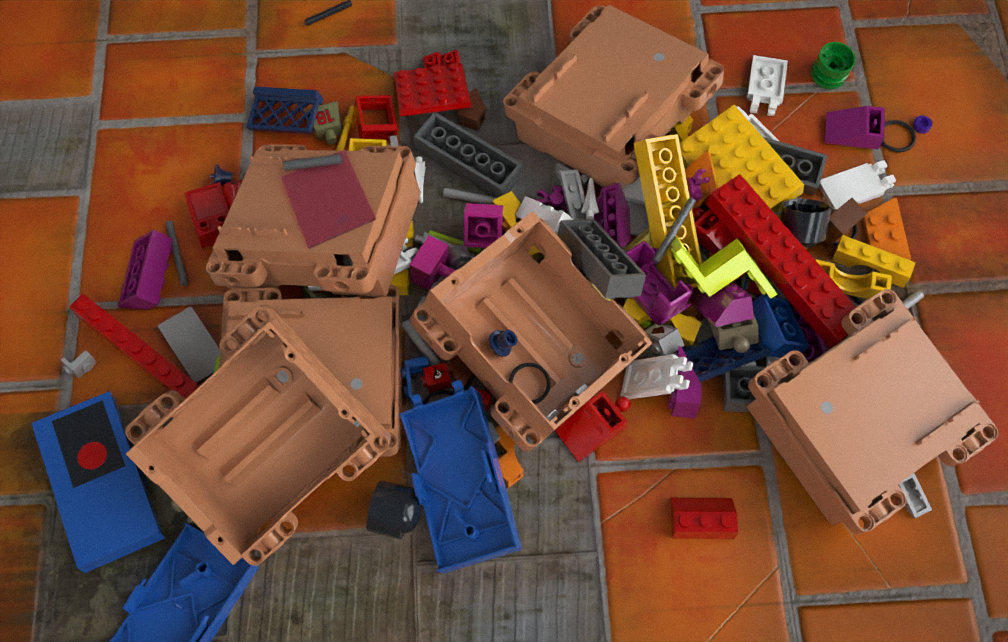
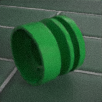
(833, 65)

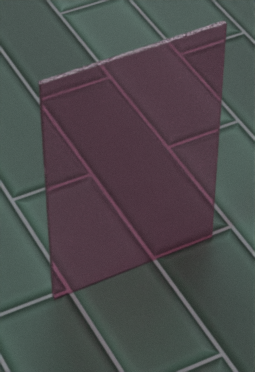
(327, 200)

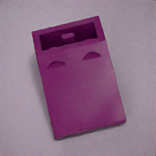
(856, 127)
(686, 401)

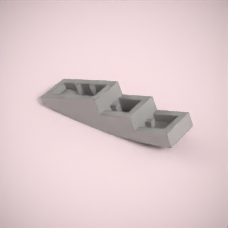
(916, 500)

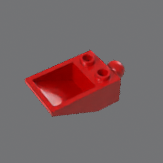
(207, 211)
(711, 231)
(589, 429)

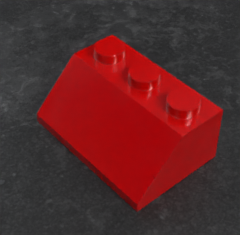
(703, 518)

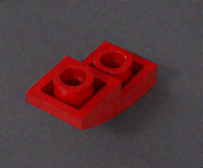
(441, 60)

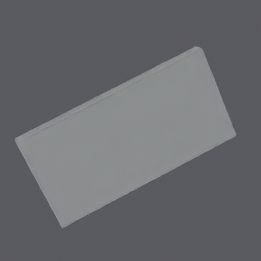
(191, 344)

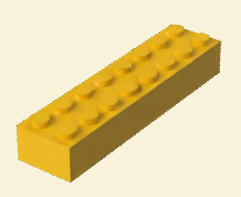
(664, 197)

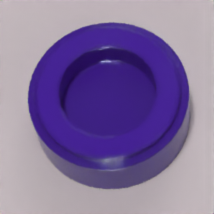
(922, 124)

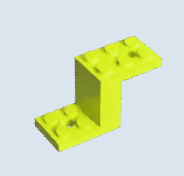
(722, 268)

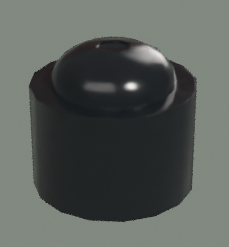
(806, 220)
(393, 510)

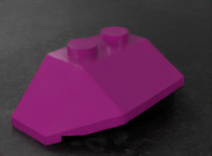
(614, 214)

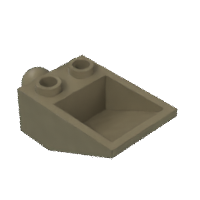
(736, 335)

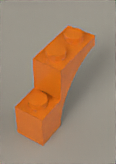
(508, 462)

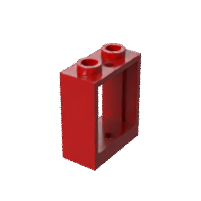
(379, 132)

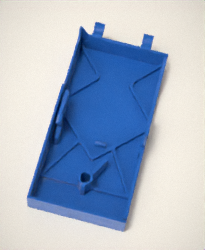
(186, 594)

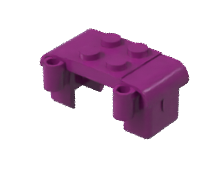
(658, 296)

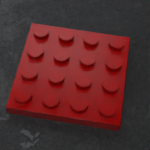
(432, 89)

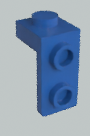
(413, 366)

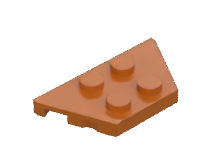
(703, 162)
(886, 230)

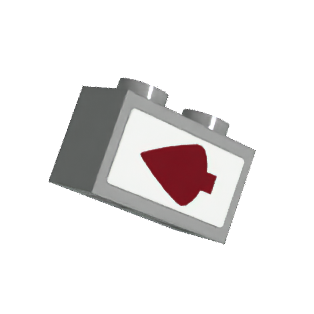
(664, 339)

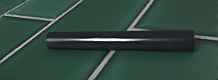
(328, 12)

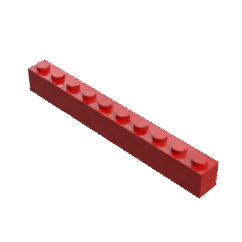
(132, 347)

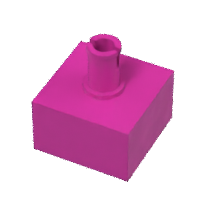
(482, 224)
(430, 263)

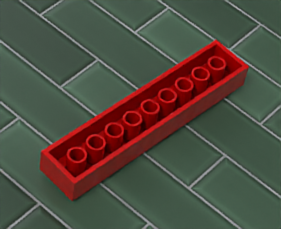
(782, 258)

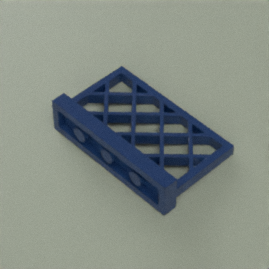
(289, 97)
(708, 352)

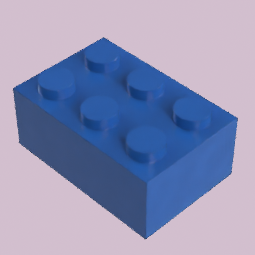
(778, 326)

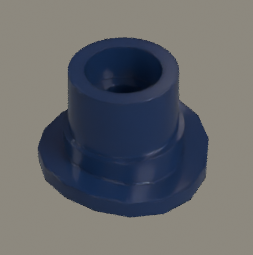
(221, 175)
(502, 342)

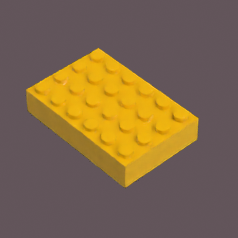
(742, 150)

